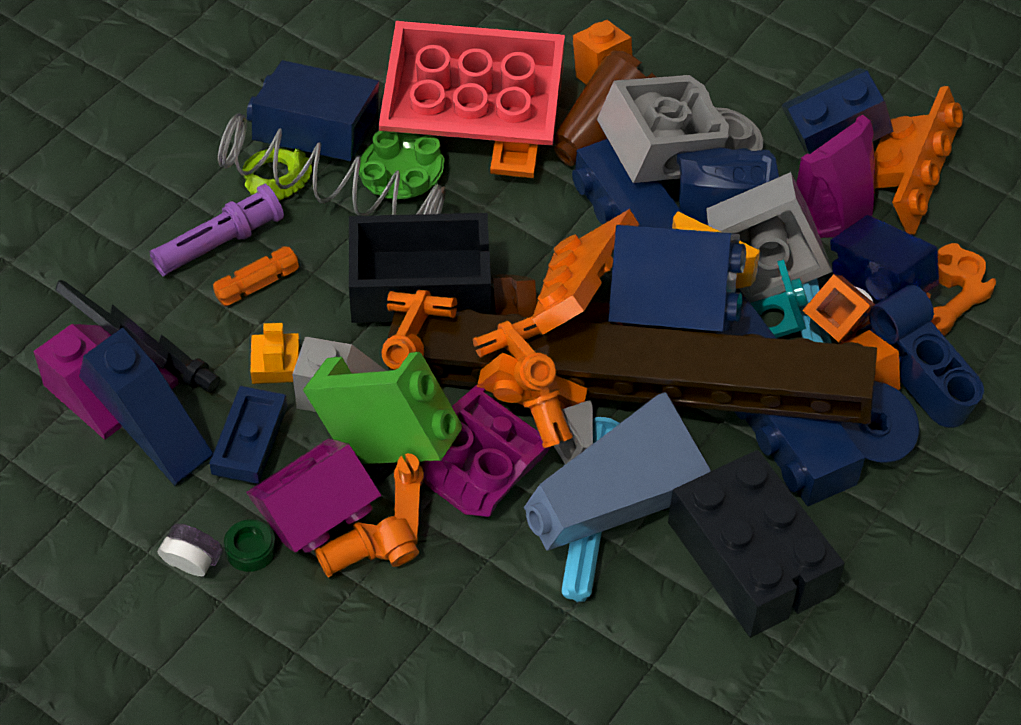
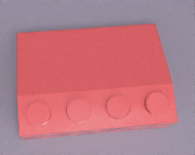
(473, 83)

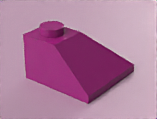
(60, 368)

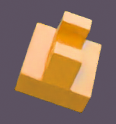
(273, 355)

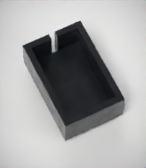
(418, 253)
(754, 542)

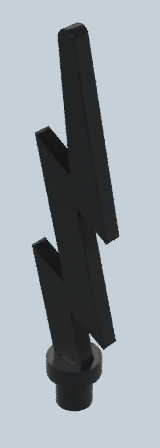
(194, 371)

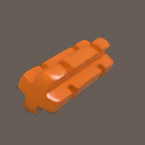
(255, 276)

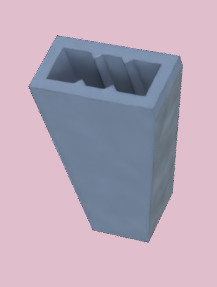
(617, 477)

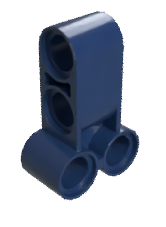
(907, 326)

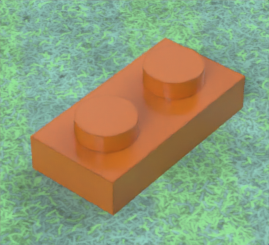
(500, 380)

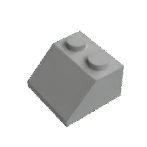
(781, 227)

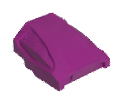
(840, 179)
(485, 456)

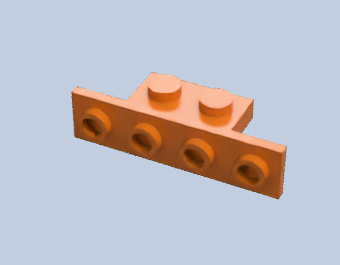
(915, 156)

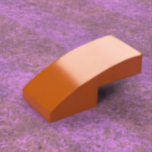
(514, 159)

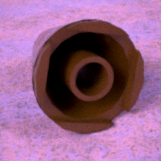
(581, 124)

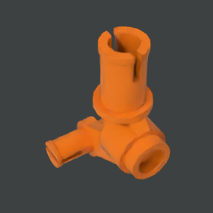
(418, 308)
(533, 373)
(391, 538)

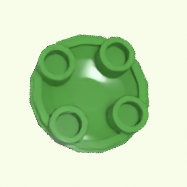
(414, 156)

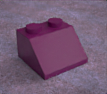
(315, 495)

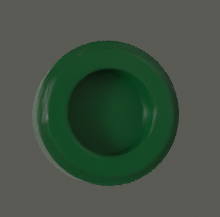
(249, 545)

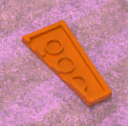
(576, 273)

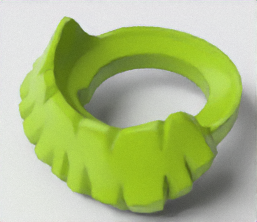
(295, 162)

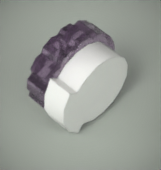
(190, 549)

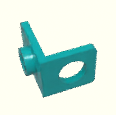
(788, 302)

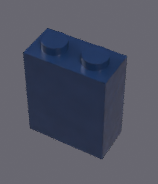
(314, 108)
(676, 278)

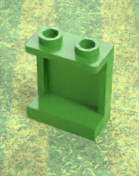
(385, 410)

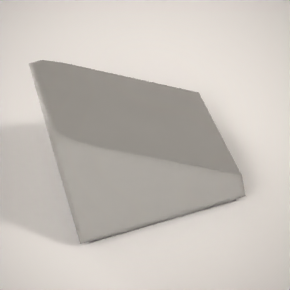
(580, 423)

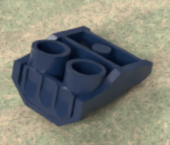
(719, 175)

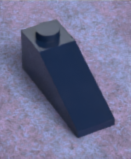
(144, 405)

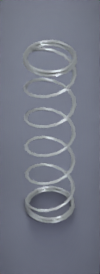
(432, 204)

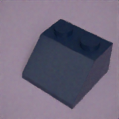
(835, 106)

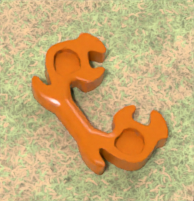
(962, 269)

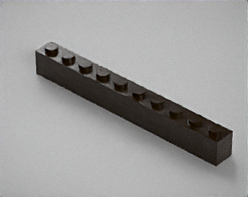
(691, 367)

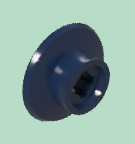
(896, 426)

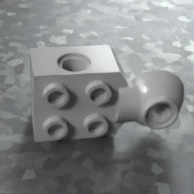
(669, 116)

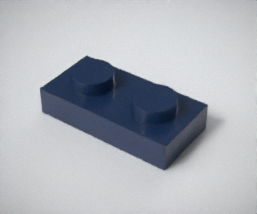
(248, 434)

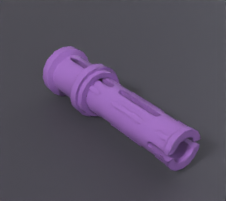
(234, 221)

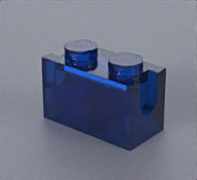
(884, 258)

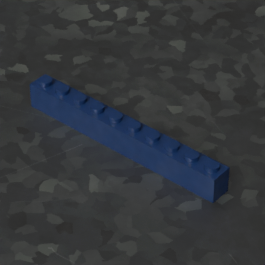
(813, 454)

